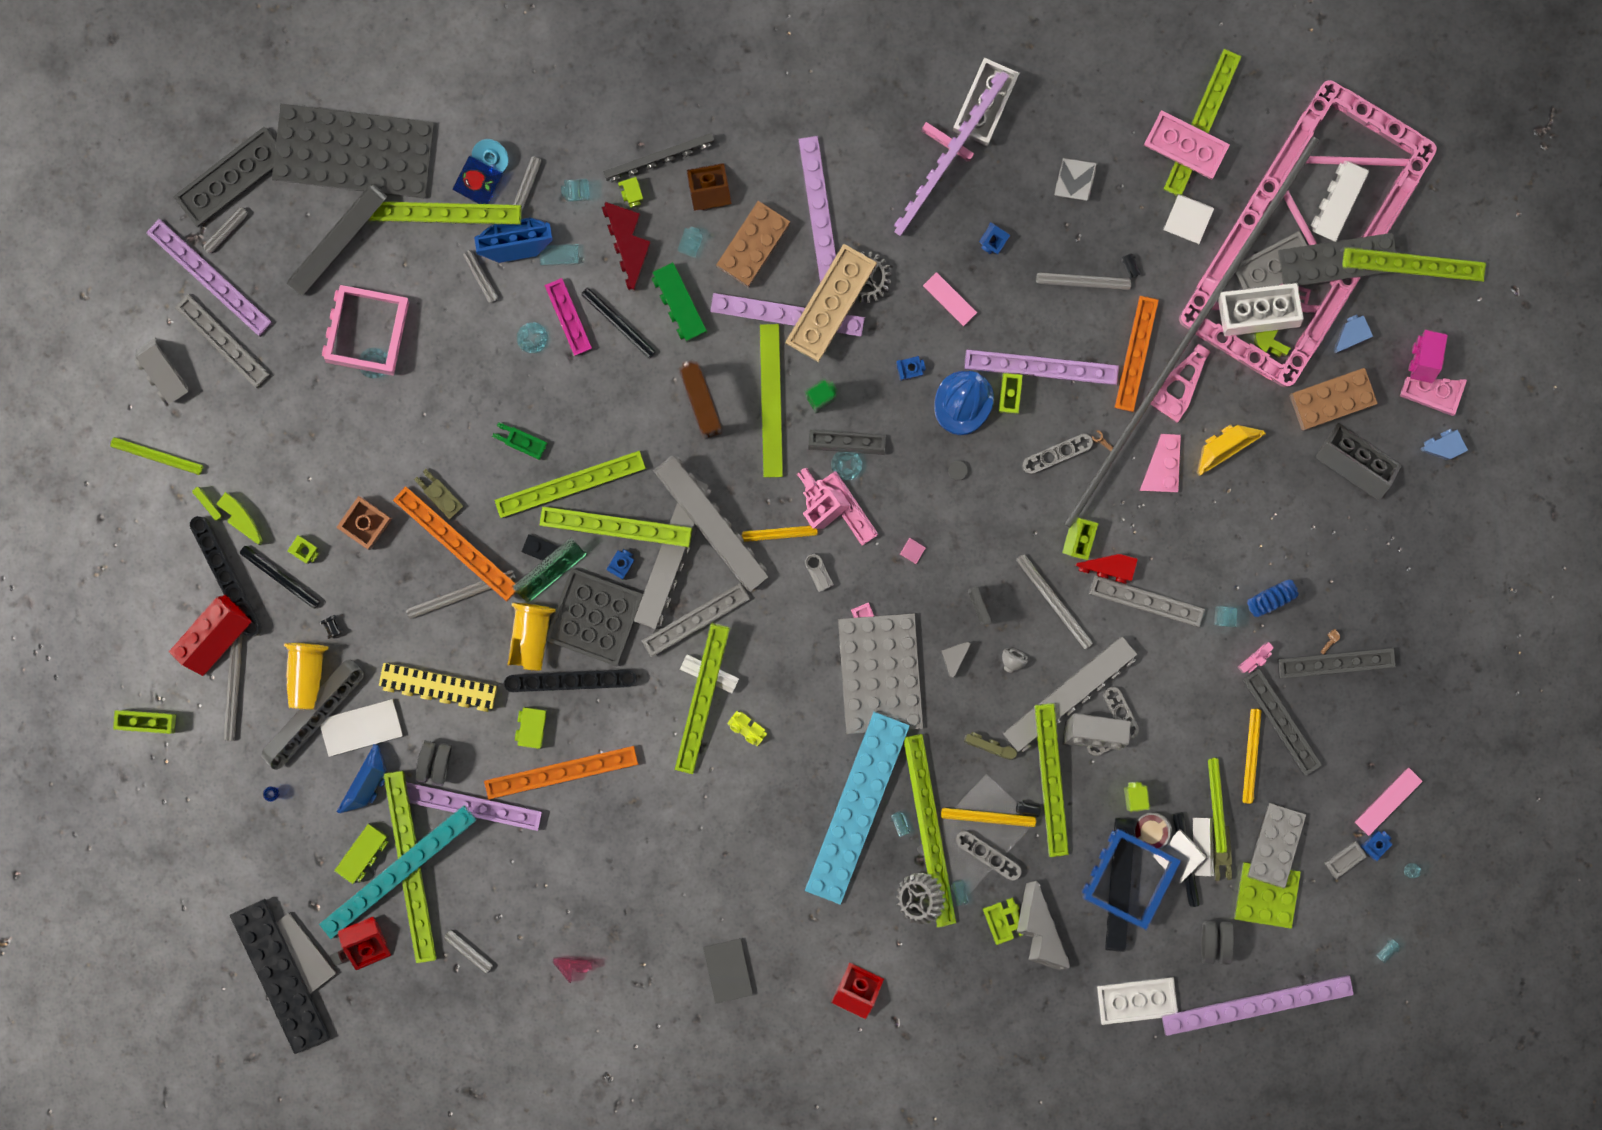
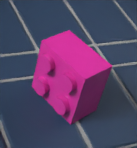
(1428, 356)

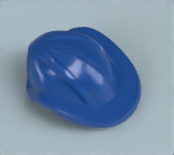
(963, 402)

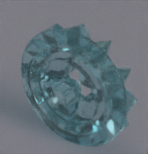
(540, 341)
(368, 355)
(855, 464)

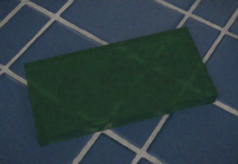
(549, 570)

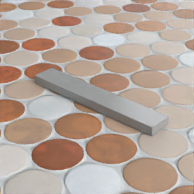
(222, 341)
(1147, 601)
(695, 620)

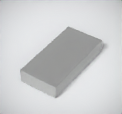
(1345, 859)

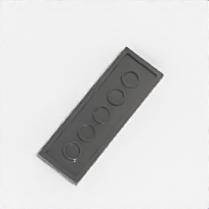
(228, 178)
(1325, 261)

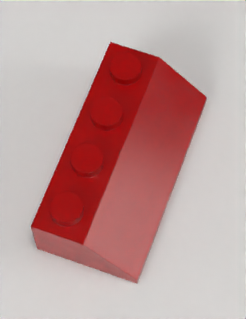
(210, 635)

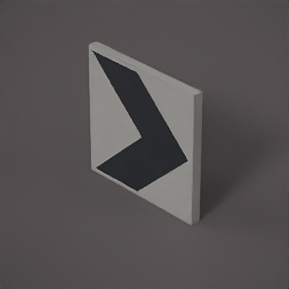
(1075, 179)

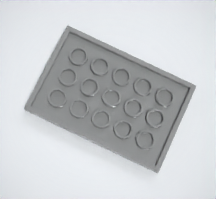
(880, 670)

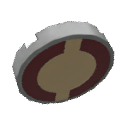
(1153, 830)

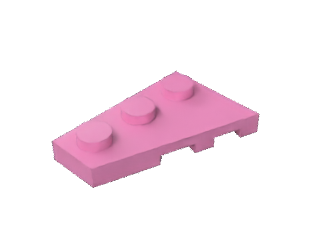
(1440, 395)
(1164, 466)

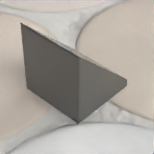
(338, 957)

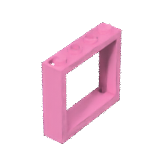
(331, 332)

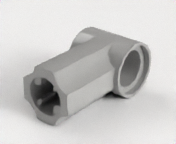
(819, 574)

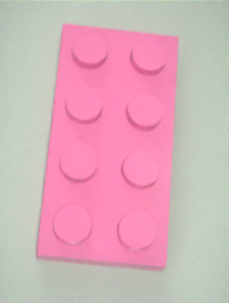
(1186, 145)

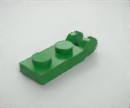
(522, 441)

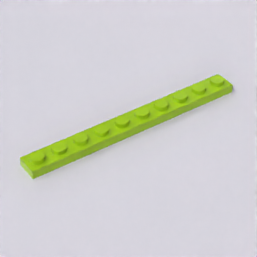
(928, 822)
(413, 884)

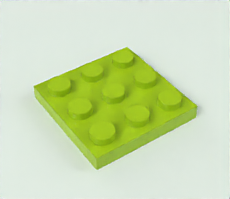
(1265, 902)

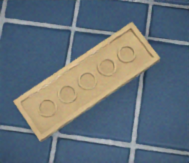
(831, 303)

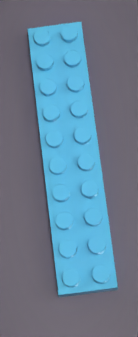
(857, 807)

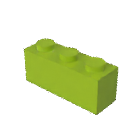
(144, 721)
(362, 854)

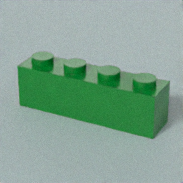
(679, 302)
(821, 395)

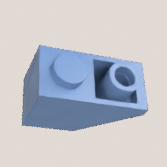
(1447, 446)

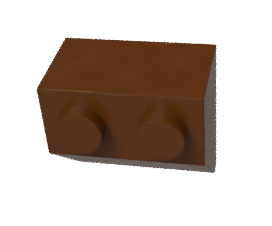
(709, 187)

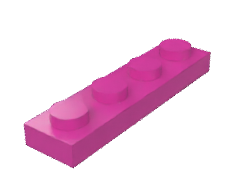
(568, 317)

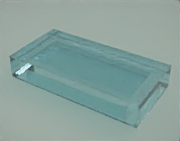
(559, 254)

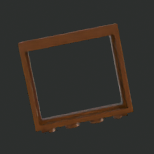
(700, 399)

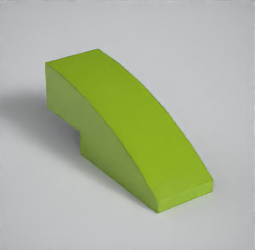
(240, 517)

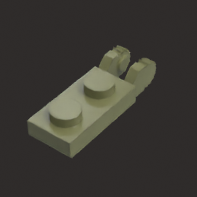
(440, 495)
(991, 746)
(1222, 858)

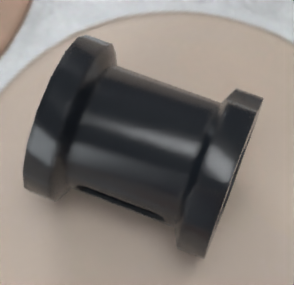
(331, 626)

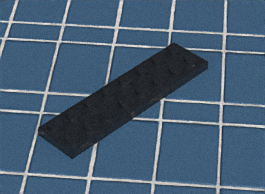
(279, 976)

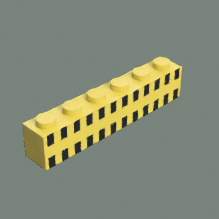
(438, 686)

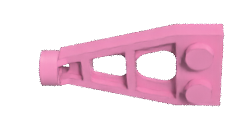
(1168, 404)

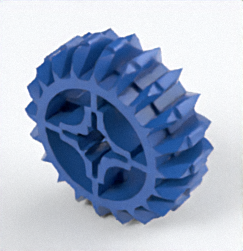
(1272, 598)

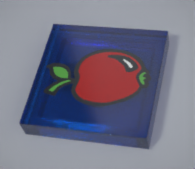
(477, 181)

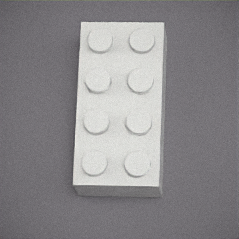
(985, 127)
(1339, 201)
(1260, 309)

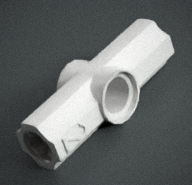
(724, 681)

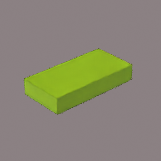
(207, 503)

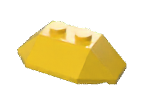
(1226, 445)

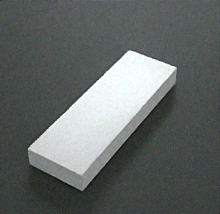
(1204, 841)

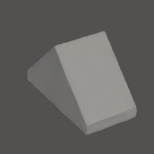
(953, 657)

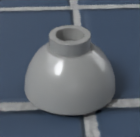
(1013, 659)

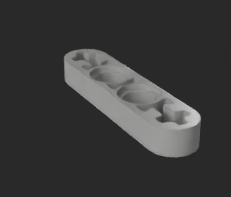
(1056, 451)
(986, 858)

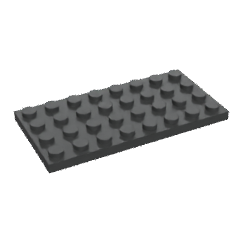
(352, 150)

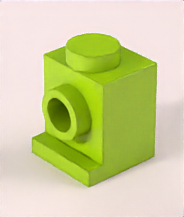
(631, 192)
(297, 547)

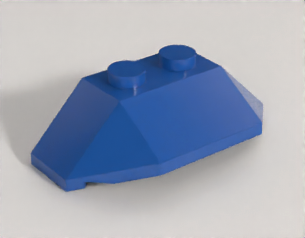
(513, 242)
(366, 782)

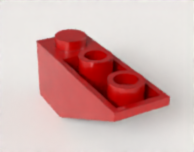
(1115, 565)

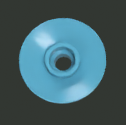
(482, 152)

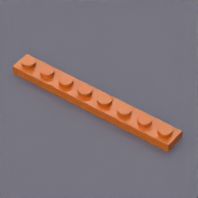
(455, 543)
(561, 772)

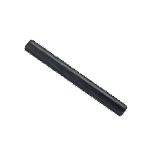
(617, 322)
(280, 577)
(1190, 882)

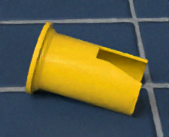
(529, 635)
(303, 673)

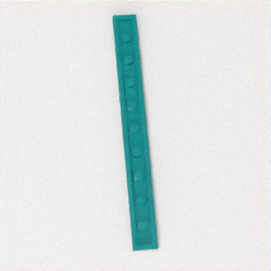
(397, 871)

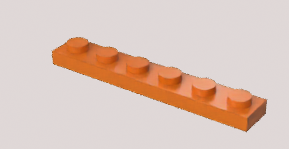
(1136, 353)

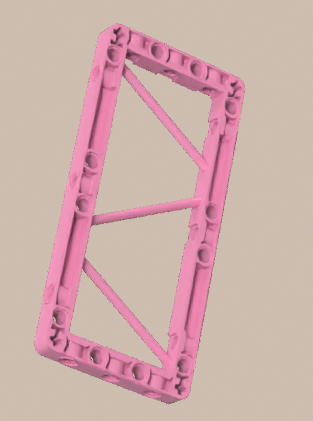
(1327, 311)

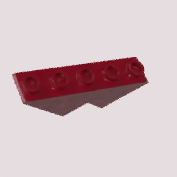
(632, 248)

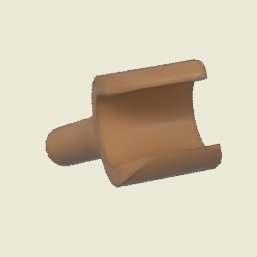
(1102, 441)
(1334, 636)

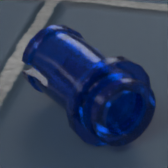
(267, 796)

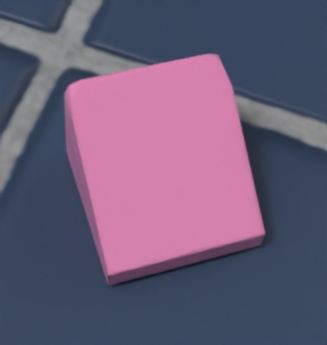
(912, 551)

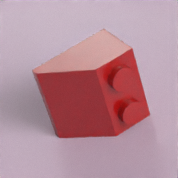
(364, 943)
(857, 991)

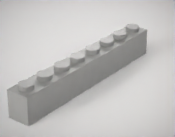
(710, 523)
(664, 572)
(1074, 690)

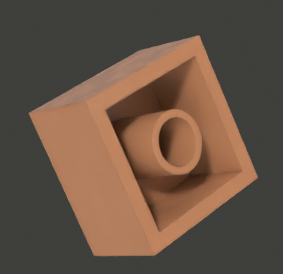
(364, 523)

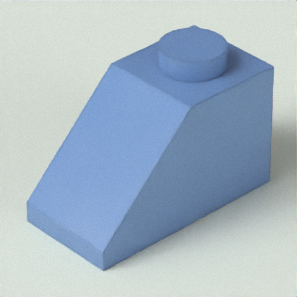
(1353, 333)

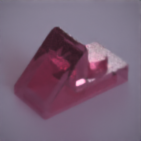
(566, 966)

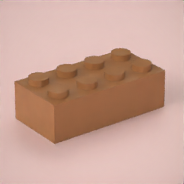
(753, 244)
(1333, 399)

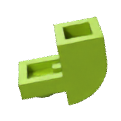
(1266, 341)

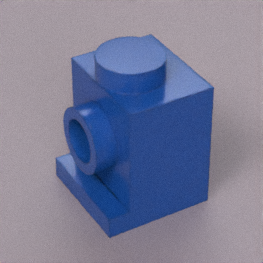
(1000, 239)
(905, 373)
(613, 567)
(1370, 845)

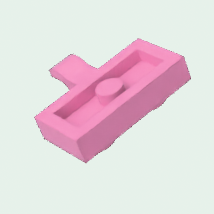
(1257, 657)

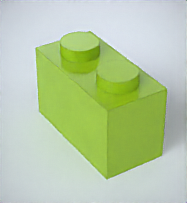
(1010, 393)
(1080, 538)
(531, 727)
(1136, 796)

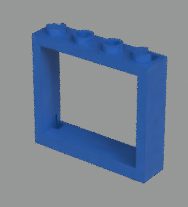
(1105, 856)

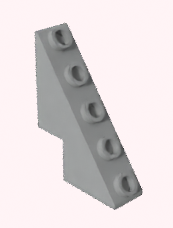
(1038, 924)

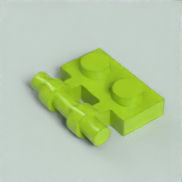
(998, 922)

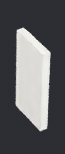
(361, 727)
(1137, 1000)

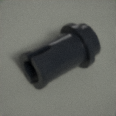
(1131, 265)
(1028, 809)

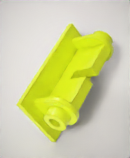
(739, 724)

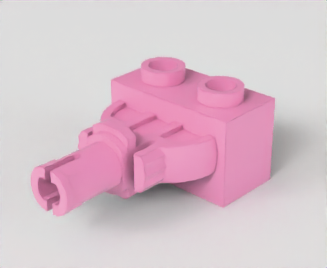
(822, 501)

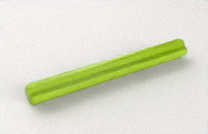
(156, 456)
(1217, 805)

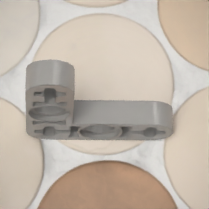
(1129, 717)

